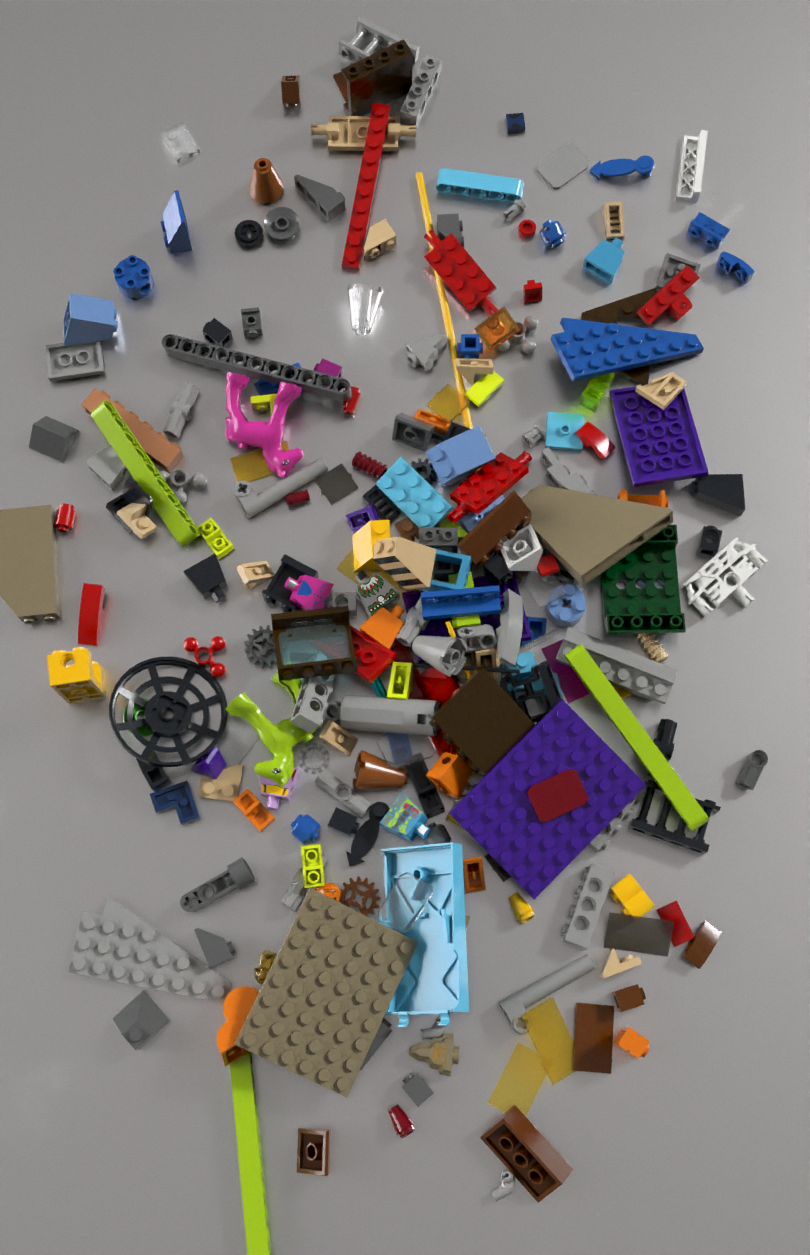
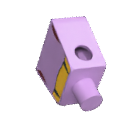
(273, 791)

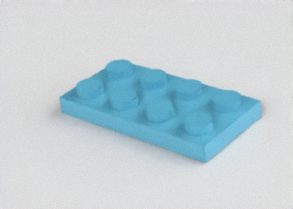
(414, 494)

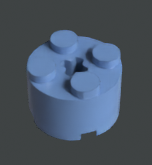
(563, 616)

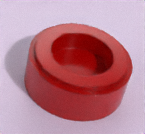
(527, 229)

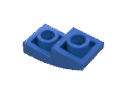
(731, 263)

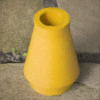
(522, 910)

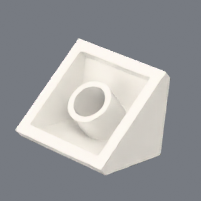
(523, 550)

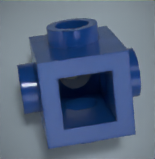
(470, 346)

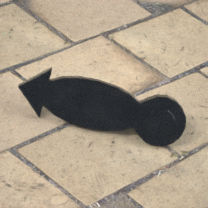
(367, 834)

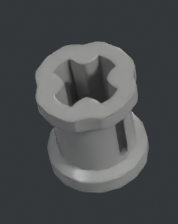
(533, 435)

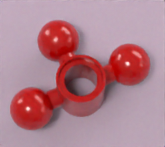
(217, 644)

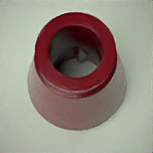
(402, 1123)

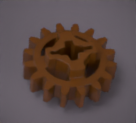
(367, 895)

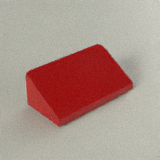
(681, 928)

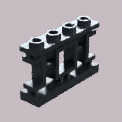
(549, 684)

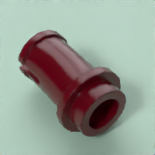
(297, 498)

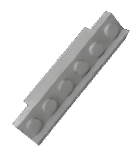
(622, 667)

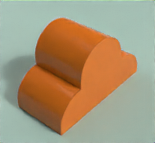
(235, 1009)

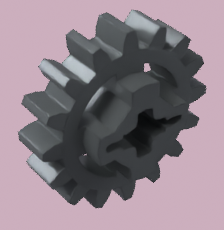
(256, 644)

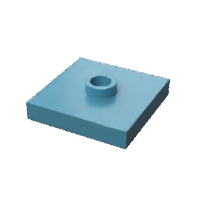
(561, 431)

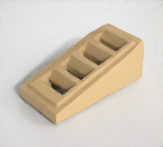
(613, 206)

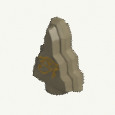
(438, 1053)

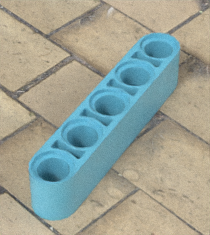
(479, 185)

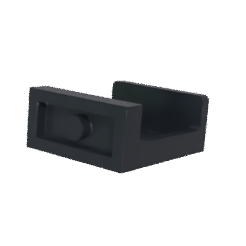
(276, 592)

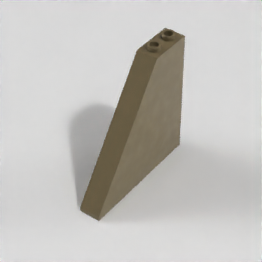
(591, 530)
(29, 563)

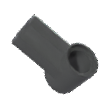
(751, 770)

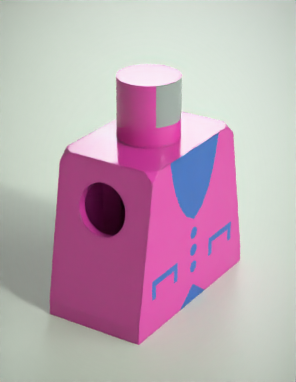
(308, 592)

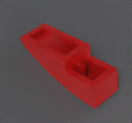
(90, 614)

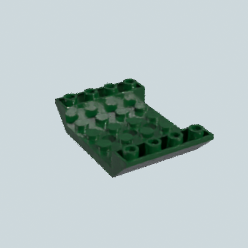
(646, 608)

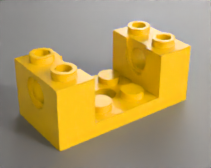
(77, 681)

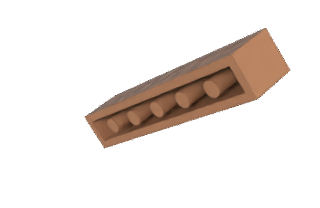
(155, 444)

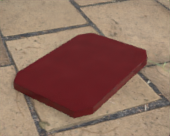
(557, 795)

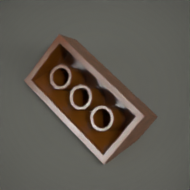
(495, 529)
(527, 1153)

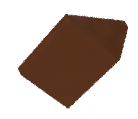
(313, 1151)

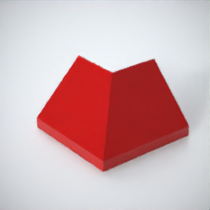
(436, 685)

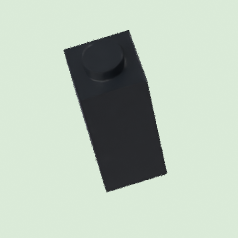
(721, 491)

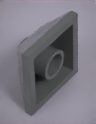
(140, 1020)

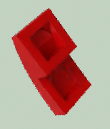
(596, 439)

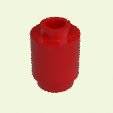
(65, 518)

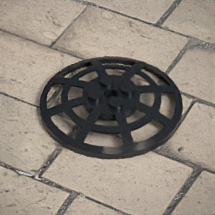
(172, 702)

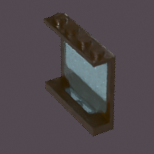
(313, 643)

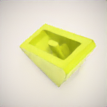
(400, 681)

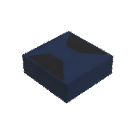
(515, 122)

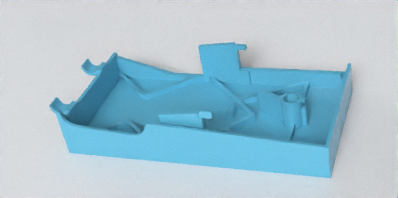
(438, 968)

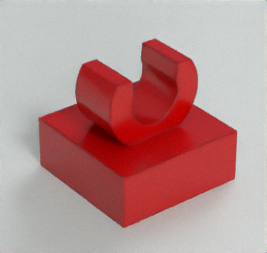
(532, 291)

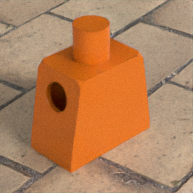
(384, 626)
(450, 774)

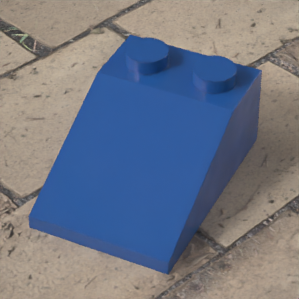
(176, 226)

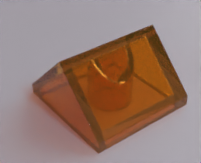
(497, 328)

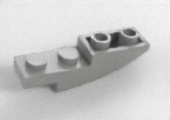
(559, 474)

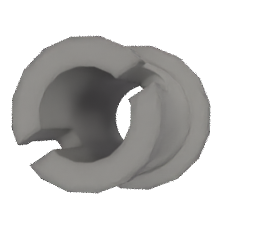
(515, 209)

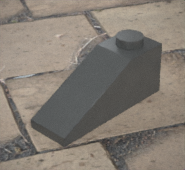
(323, 197)

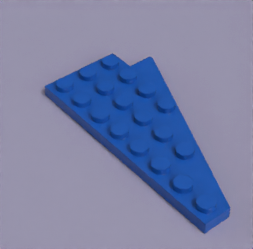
(605, 348)

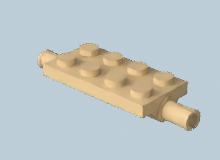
(350, 132)

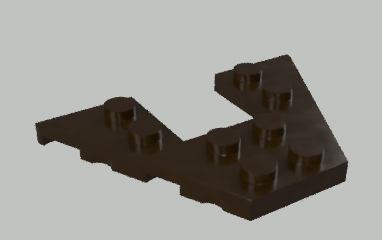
(625, 310)

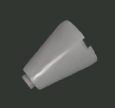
(442, 653)

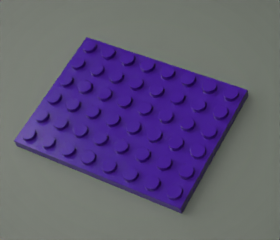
(504, 820)

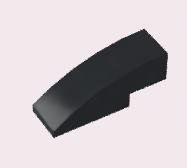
(425, 789)

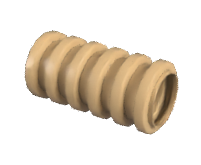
(653, 647)

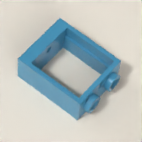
(453, 558)

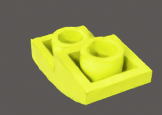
(484, 388)
(215, 538)
(312, 865)

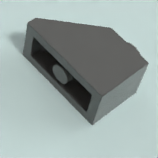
(215, 948)

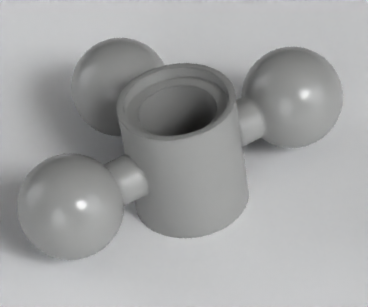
(528, 346)
(199, 480)

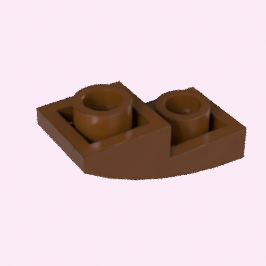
(702, 945)

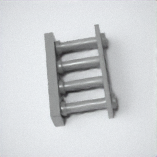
(377, 36)

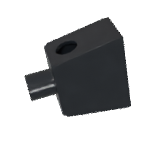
(207, 578)

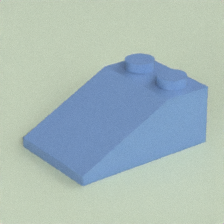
(460, 455)

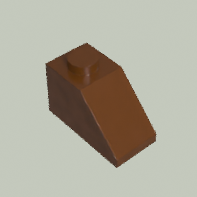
(290, 90)

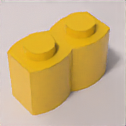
(631, 897)

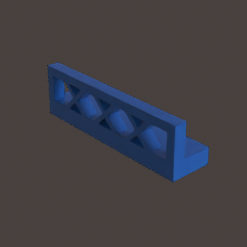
(460, 602)

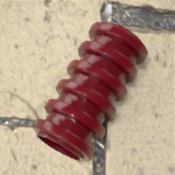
(369, 465)

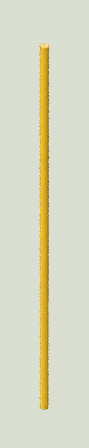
(444, 302)

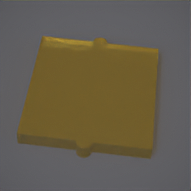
(448, 403)

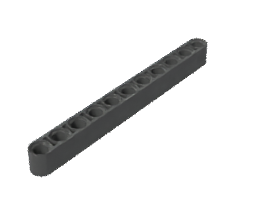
(250, 361)

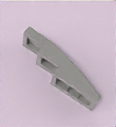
(510, 631)

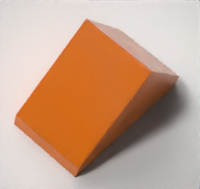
(473, 874)

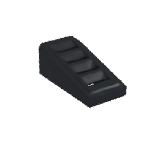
(375, 490)

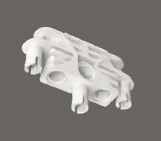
(718, 565)

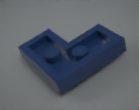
(177, 796)

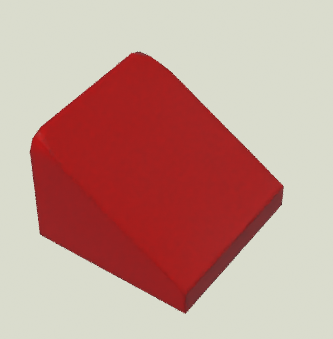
(547, 565)

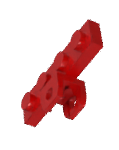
(670, 298)

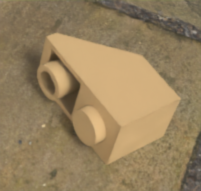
(379, 239)

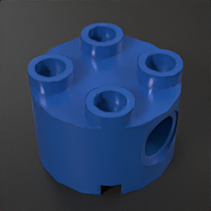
(133, 278)

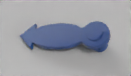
(623, 167)

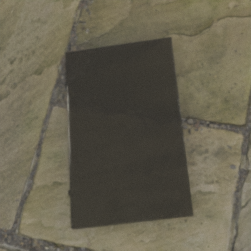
(638, 934)

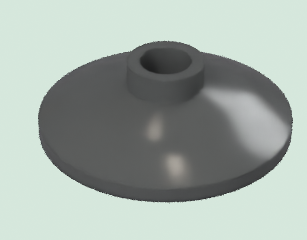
(278, 217)

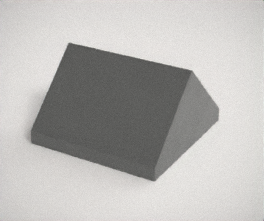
(412, 431)
(52, 438)

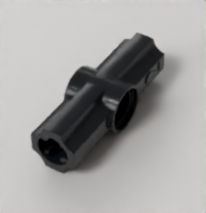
(665, 738)

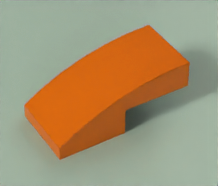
(254, 810)

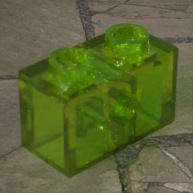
(596, 391)

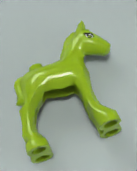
(278, 737)

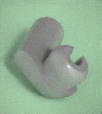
(434, 1032)
(506, 1187)

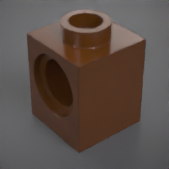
(629, 997)

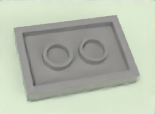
(74, 360)

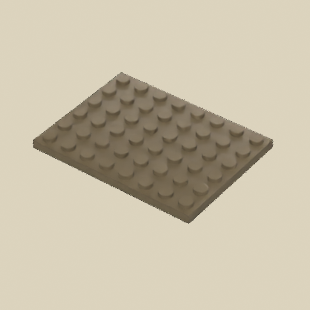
(326, 993)

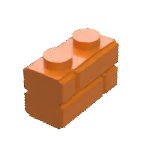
(631, 1043)

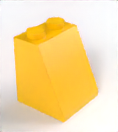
(364, 543)

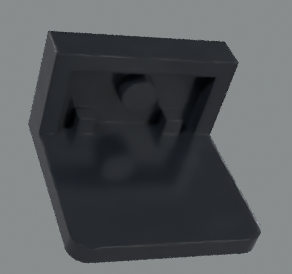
(130, 494)

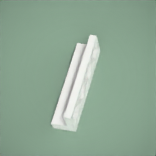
(698, 167)

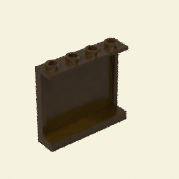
(378, 78)
(481, 722)

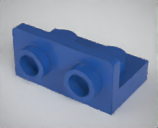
(708, 230)

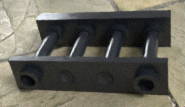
(659, 831)

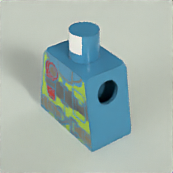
(405, 819)

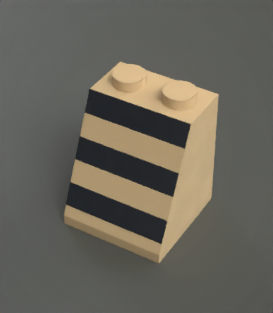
(405, 561)

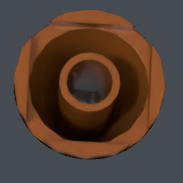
(265, 183)
(375, 774)

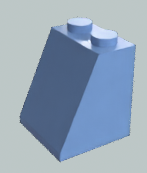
(88, 319)

